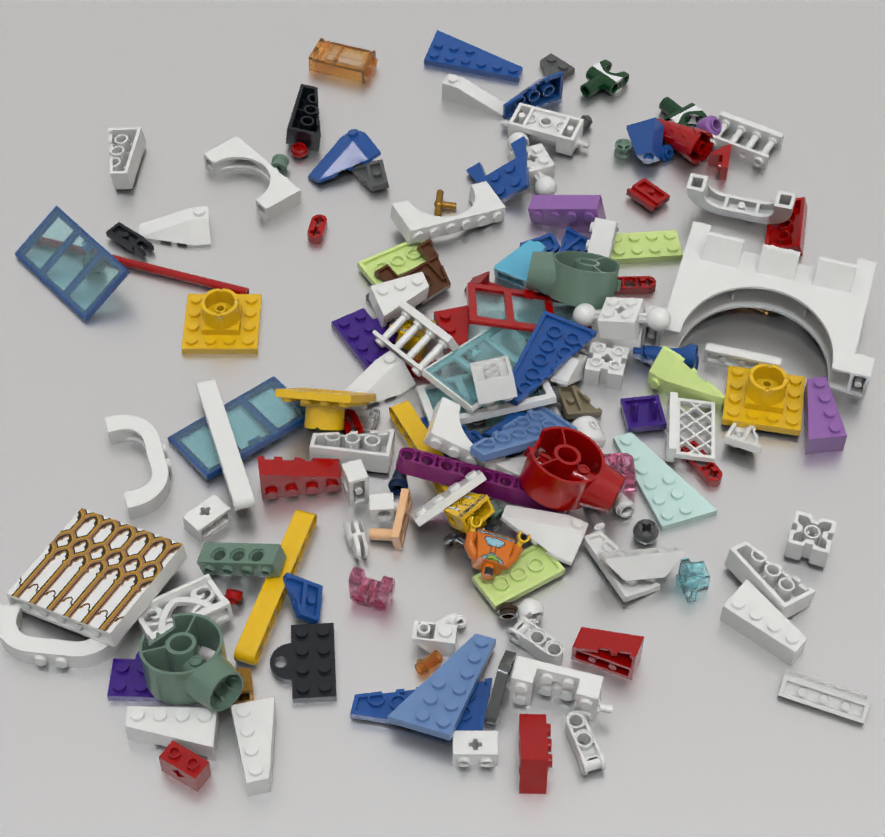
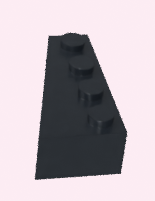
(304, 120)

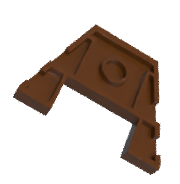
(431, 268)

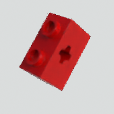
(185, 766)

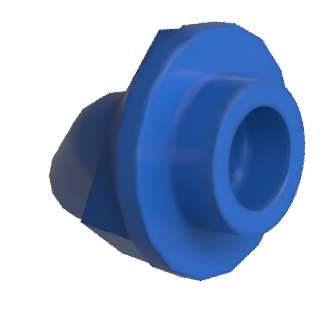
(667, 153)

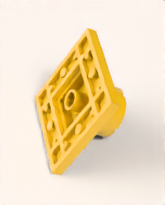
(222, 323)
(764, 399)
(323, 406)

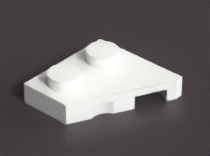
(743, 438)

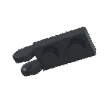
(129, 239)

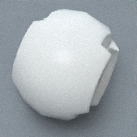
(531, 609)

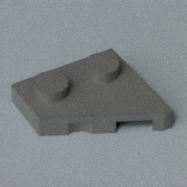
(552, 64)
(372, 175)

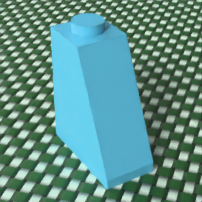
(515, 266)

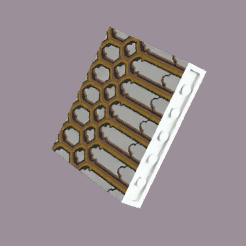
(97, 576)

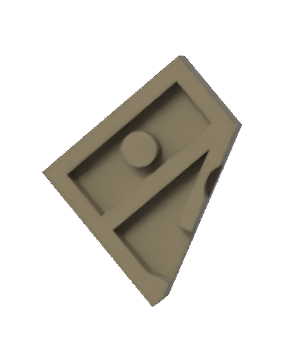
(576, 404)

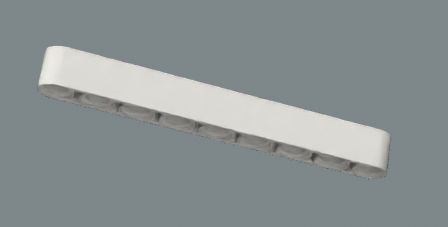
(225, 445)

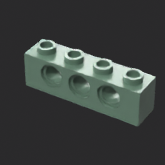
(241, 559)

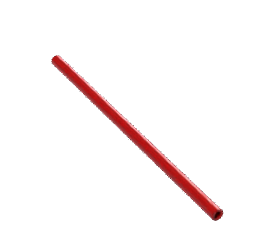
(178, 275)

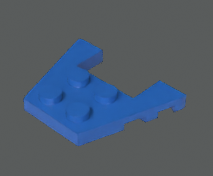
(509, 178)

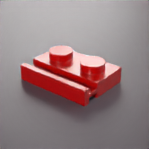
(648, 194)

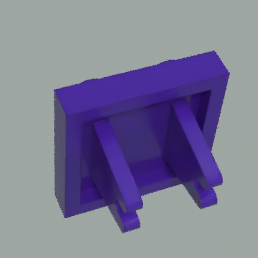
(643, 413)

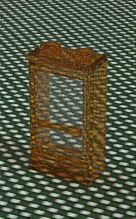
(342, 61)

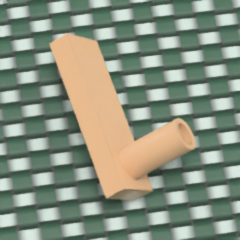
(398, 533)

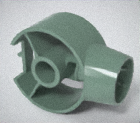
(574, 277)
(177, 671)

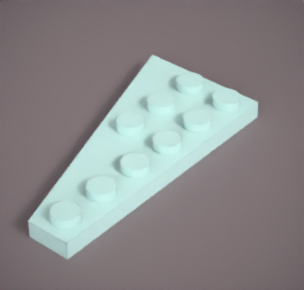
(663, 490)

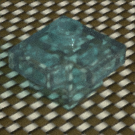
(692, 578)

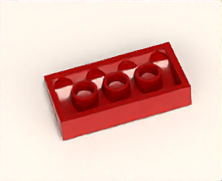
(791, 232)

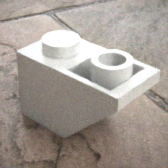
(571, 371)
(435, 636)

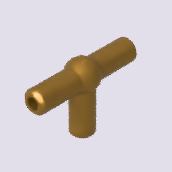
(439, 203)

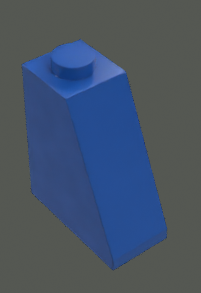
(647, 139)

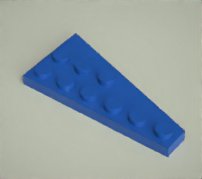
(460, 56)
(378, 705)

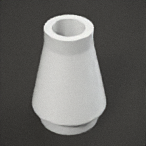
(623, 506)

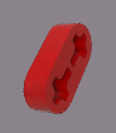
(314, 228)
(354, 424)

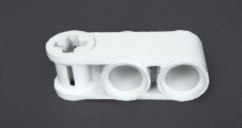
(526, 632)
(589, 755)

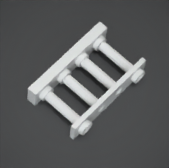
(752, 131)
(420, 322)

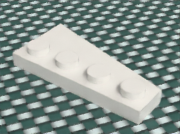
(448, 497)
(599, 542)

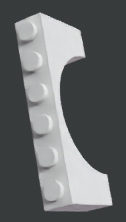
(237, 155)
(420, 226)
(448, 437)

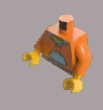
(490, 550)

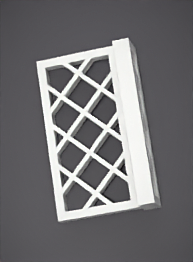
(674, 424)

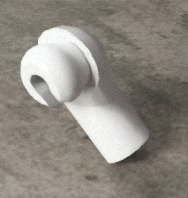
(453, 619)

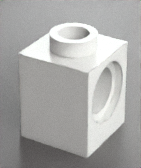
(382, 507)

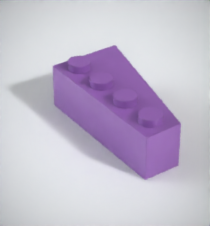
(566, 211)
(822, 419)

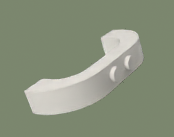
(739, 207)
(138, 430)
(49, 651)

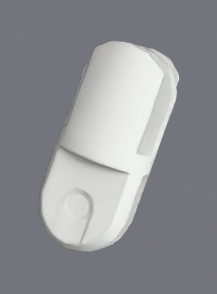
(357, 538)

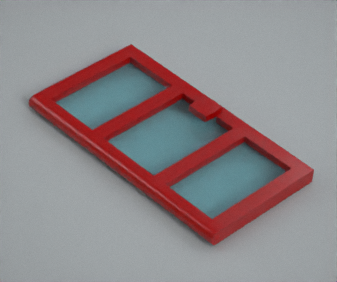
(511, 307)

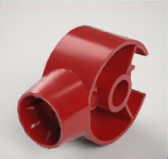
(570, 472)

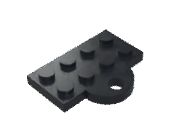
(309, 663)

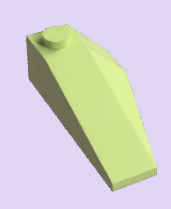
(673, 375)

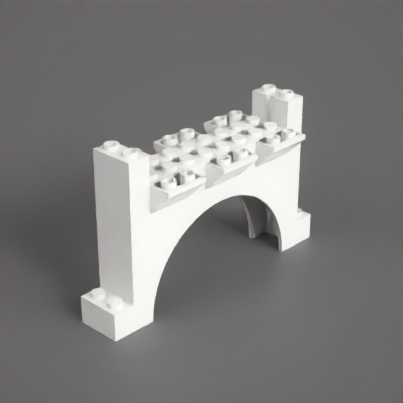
(821, 299)

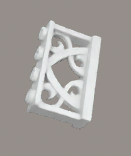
(186, 595)

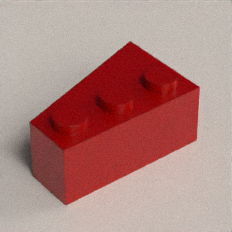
(534, 753)

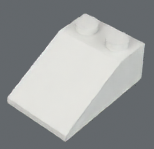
(493, 380)

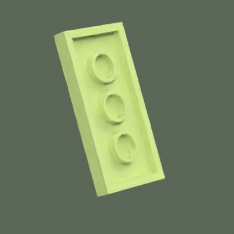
(647, 247)
(400, 258)
(530, 572)

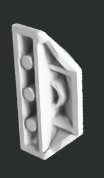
(643, 563)

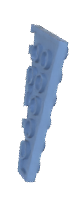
(517, 434)
(443, 697)

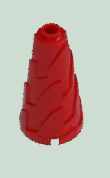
(688, 141)

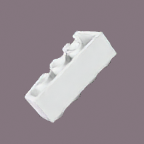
(125, 155)
(372, 448)
(769, 578)
(763, 623)
(188, 726)
(255, 738)

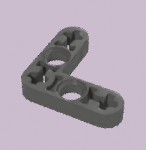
(504, 670)

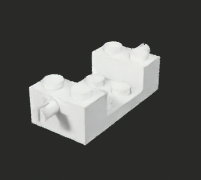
(561, 128)
(557, 681)

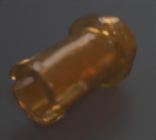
(424, 665)

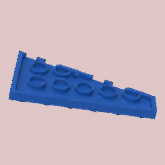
(547, 350)

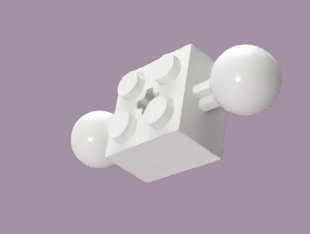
(539, 164)
(622, 318)

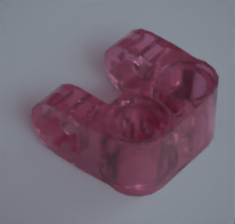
(617, 461)
(370, 591)

